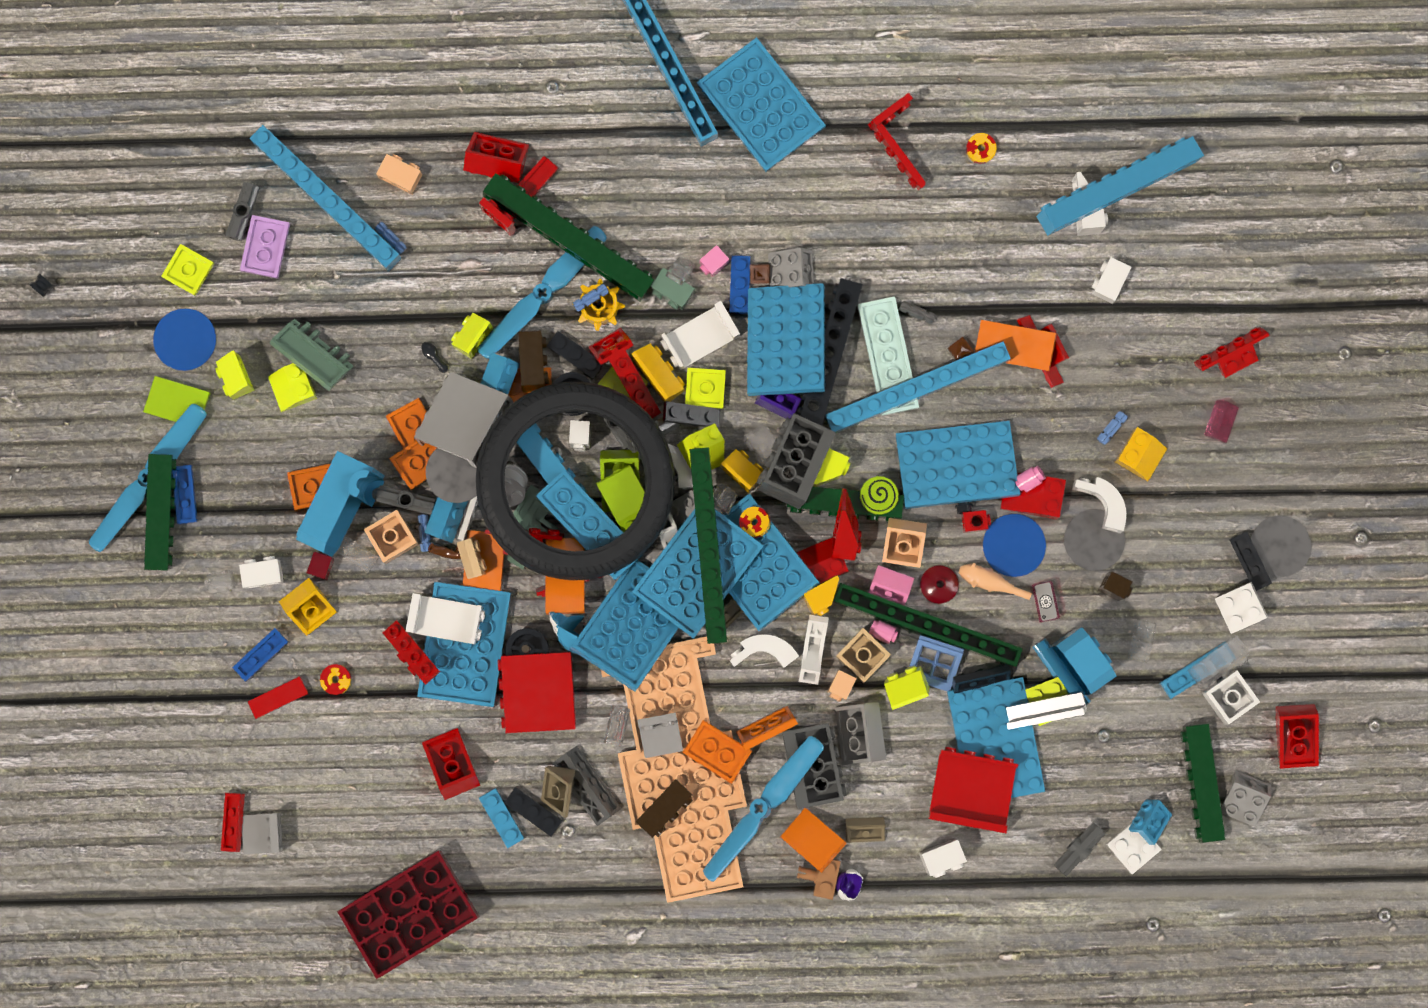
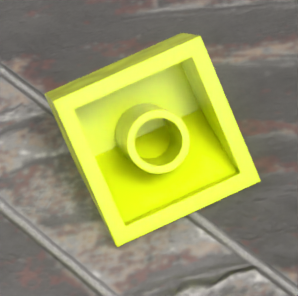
(472, 334)
(234, 375)
(291, 387)
(704, 438)
(833, 467)
(906, 687)

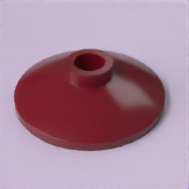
(934, 593)

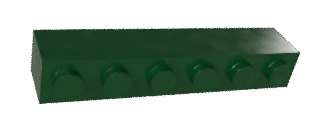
(828, 499)
(159, 512)
(1204, 784)

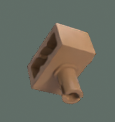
(825, 881)

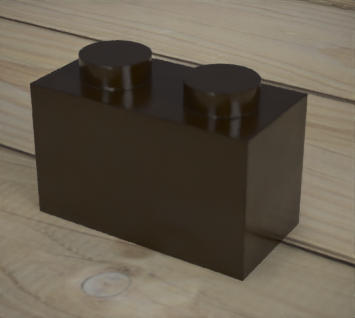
(1116, 586)

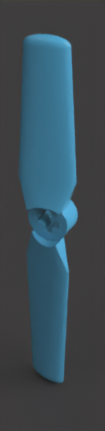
(556, 277)
(134, 494)
(774, 794)

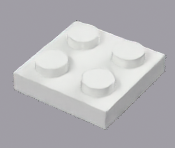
(1132, 849)

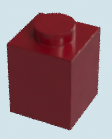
(320, 565)

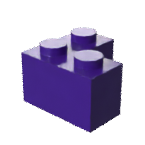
(780, 404)

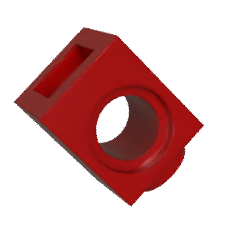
(967, 521)

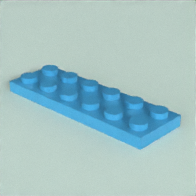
(580, 514)

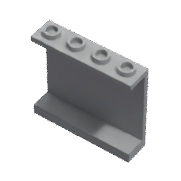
(462, 417)

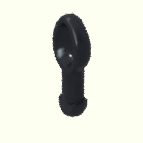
(431, 353)

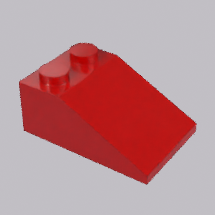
(1041, 501)
(846, 534)
(1297, 736)
(450, 764)

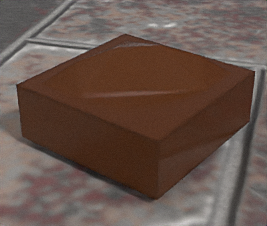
(760, 274)
(960, 349)

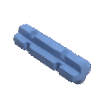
(391, 238)
(590, 297)
(1112, 428)
(424, 538)

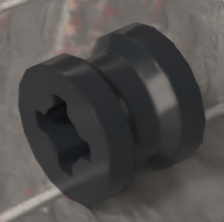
(41, 285)

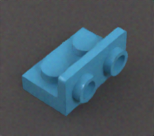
(1151, 820)

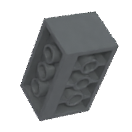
(795, 460)
(805, 792)

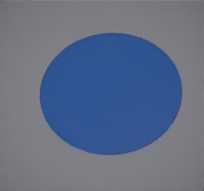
(184, 339)
(1014, 545)

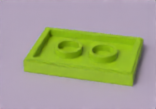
(171, 399)

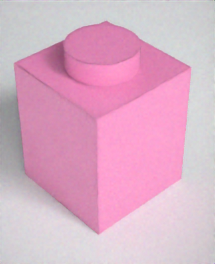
(713, 261)

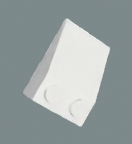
(1093, 223)

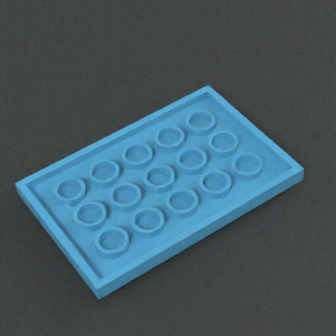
(761, 104)
(786, 340)
(957, 464)
(773, 578)
(675, 580)
(625, 632)
(468, 670)
(981, 727)

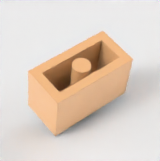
(399, 173)
(841, 686)

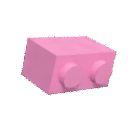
(891, 585)

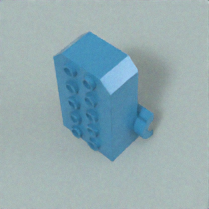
(337, 501)
(1076, 662)

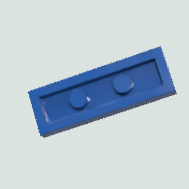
(739, 284)
(185, 495)
(260, 654)

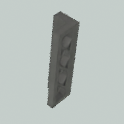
(590, 784)

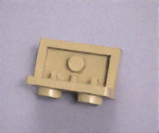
(471, 557)

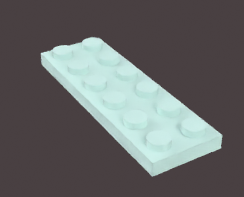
(886, 347)

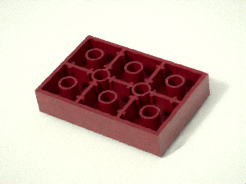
(408, 914)

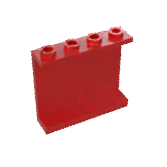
(537, 692)
(972, 790)

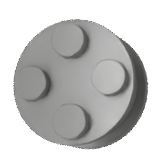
(515, 484)

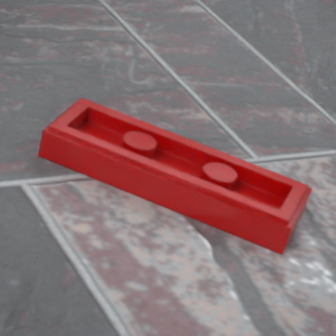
(278, 697)
(232, 822)

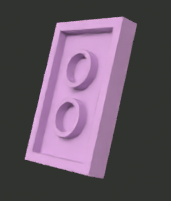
(265, 246)

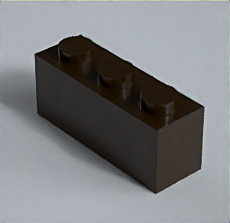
(532, 360)
(664, 809)

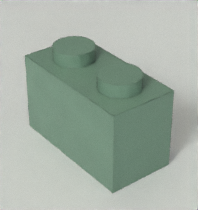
(671, 291)

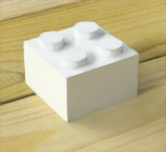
(1241, 607)
(1231, 697)
(942, 858)

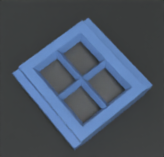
(937, 661)

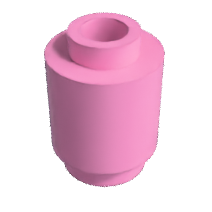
(1030, 478)
(883, 631)

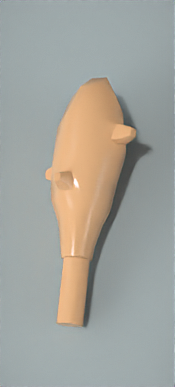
(989, 580)

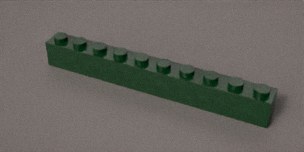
(568, 237)
(708, 545)
(927, 625)

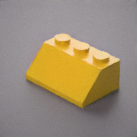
(658, 372)

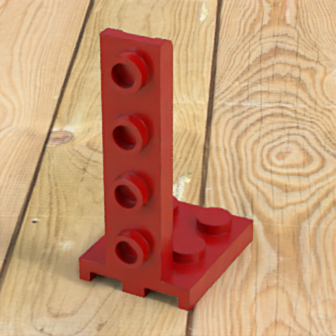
(892, 148)
(532, 183)
(614, 348)

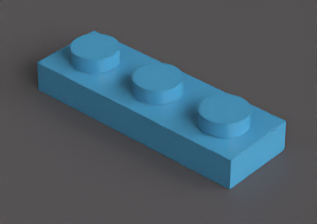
(501, 818)

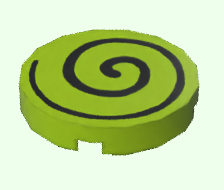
(879, 495)

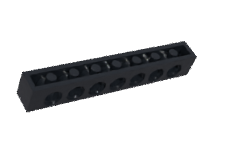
(850, 291)

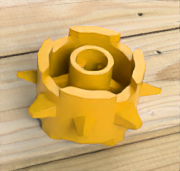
(606, 313)

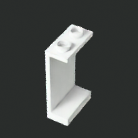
(700, 336)
(445, 619)

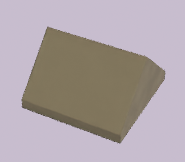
(558, 789)

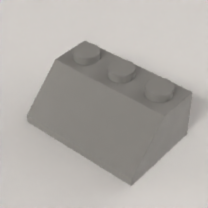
(860, 733)

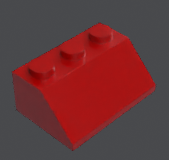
(495, 155)
(821, 563)

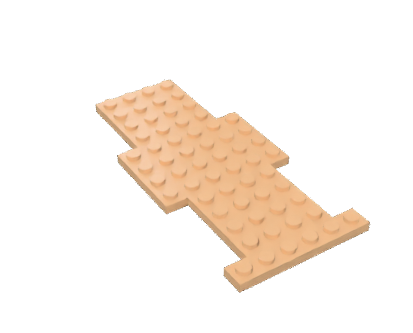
(704, 824)

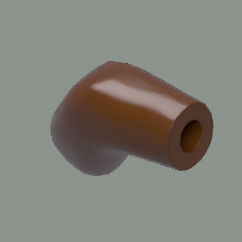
(444, 551)

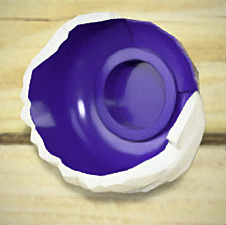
(849, 884)

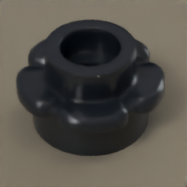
(964, 507)

